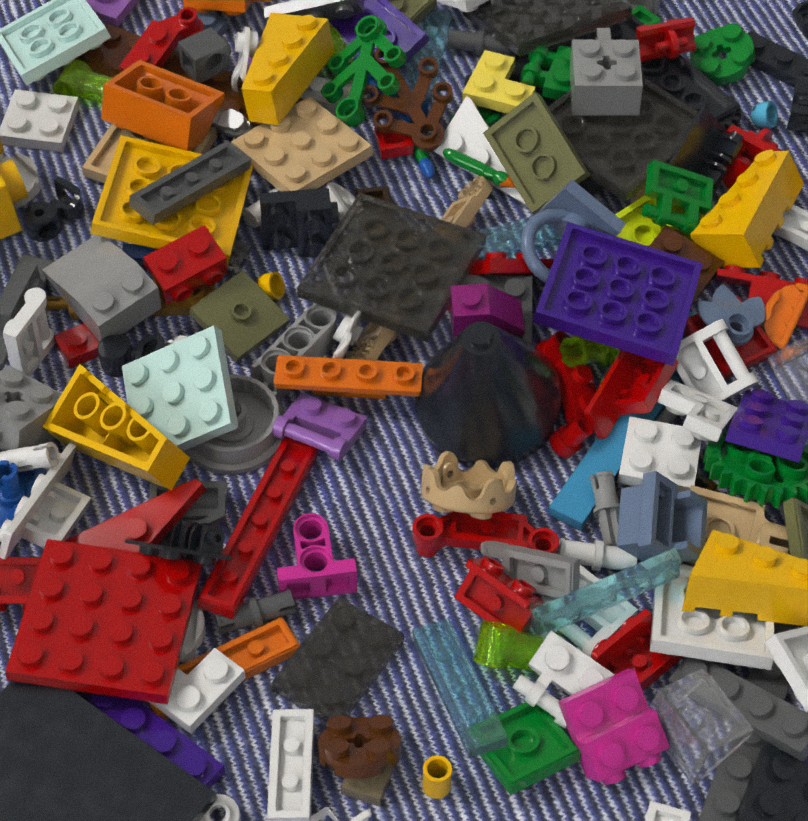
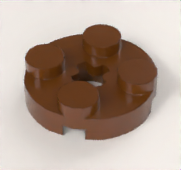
(376, 737)

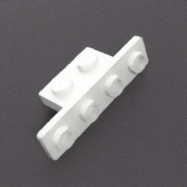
(49, 511)

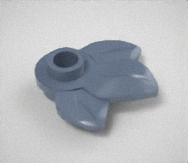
(737, 315)

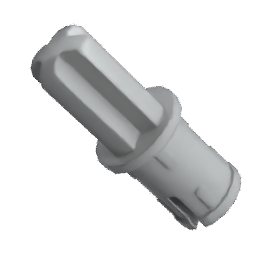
(606, 505)

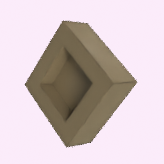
(368, 789)

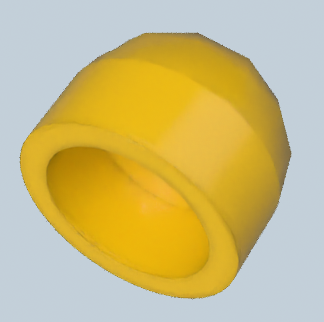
(272, 284)

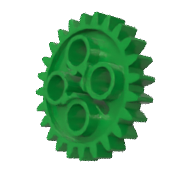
(756, 473)

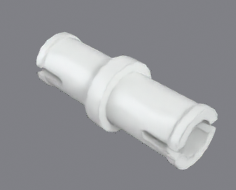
(597, 554)

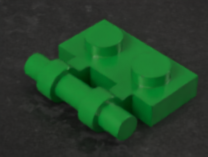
(557, 80)
(680, 188)

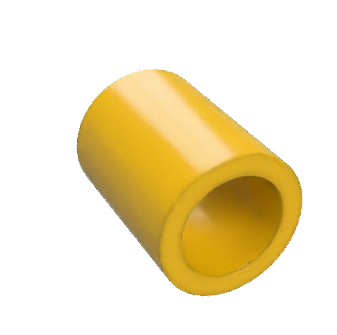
(437, 787)

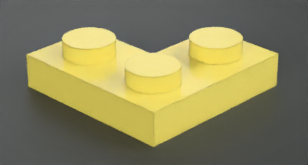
(491, 85)

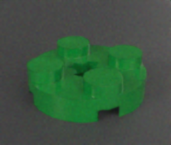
(719, 40)

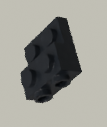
(298, 220)

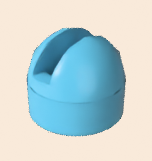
(764, 115)

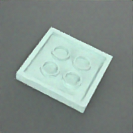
(51, 37)
(184, 389)

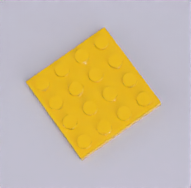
(144, 162)

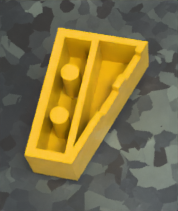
(748, 579)

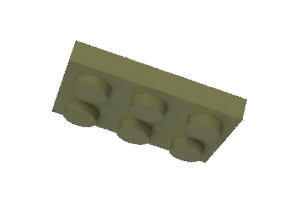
(535, 152)

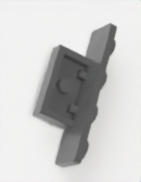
(25, 276)

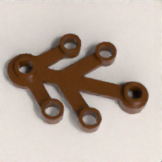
(411, 105)

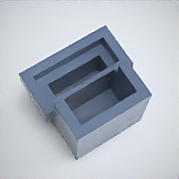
(660, 518)

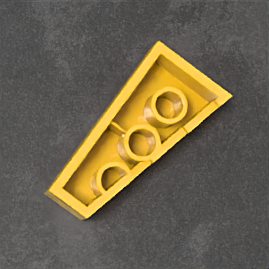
(285, 65)
(751, 210)
(113, 431)

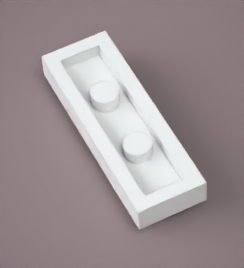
(291, 765)

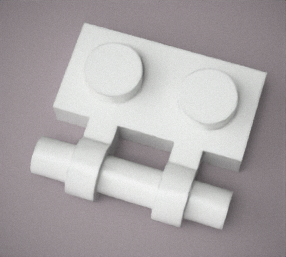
(565, 668)

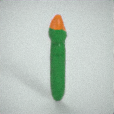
(498, 177)

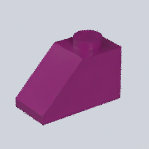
(487, 304)

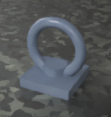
(568, 205)

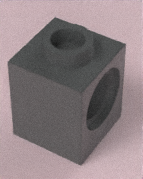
(204, 55)

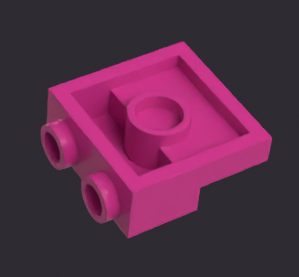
(613, 727)

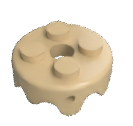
(470, 491)

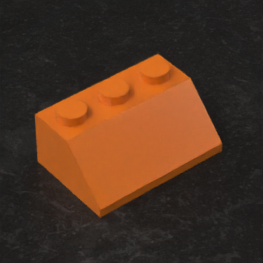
(160, 105)

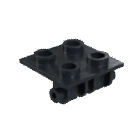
(707, 148)
(190, 542)

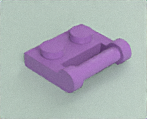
(320, 425)

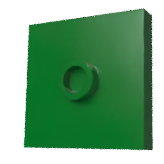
(534, 748)

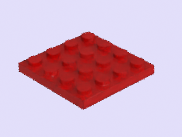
(105, 622)

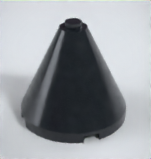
(488, 397)

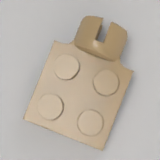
(742, 520)

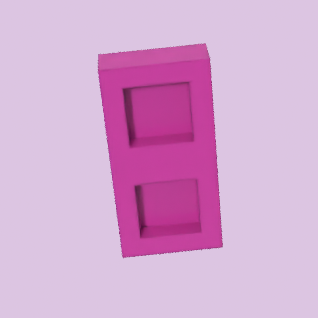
(335, 576)

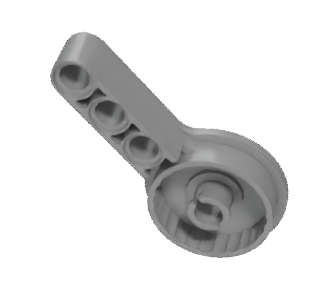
(258, 400)

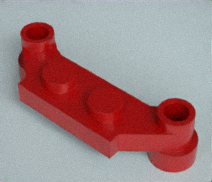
(162, 38)
(576, 393)
(466, 532)

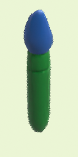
(425, 164)

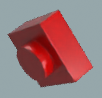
(393, 144)
(77, 345)

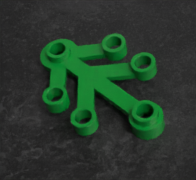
(369, 33)

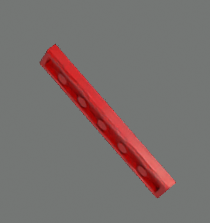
(257, 528)

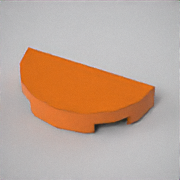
(784, 312)

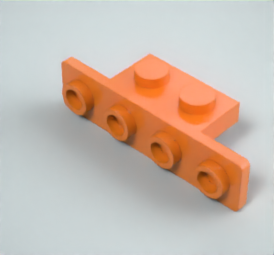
(348, 376)

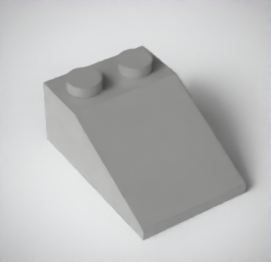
(104, 287)

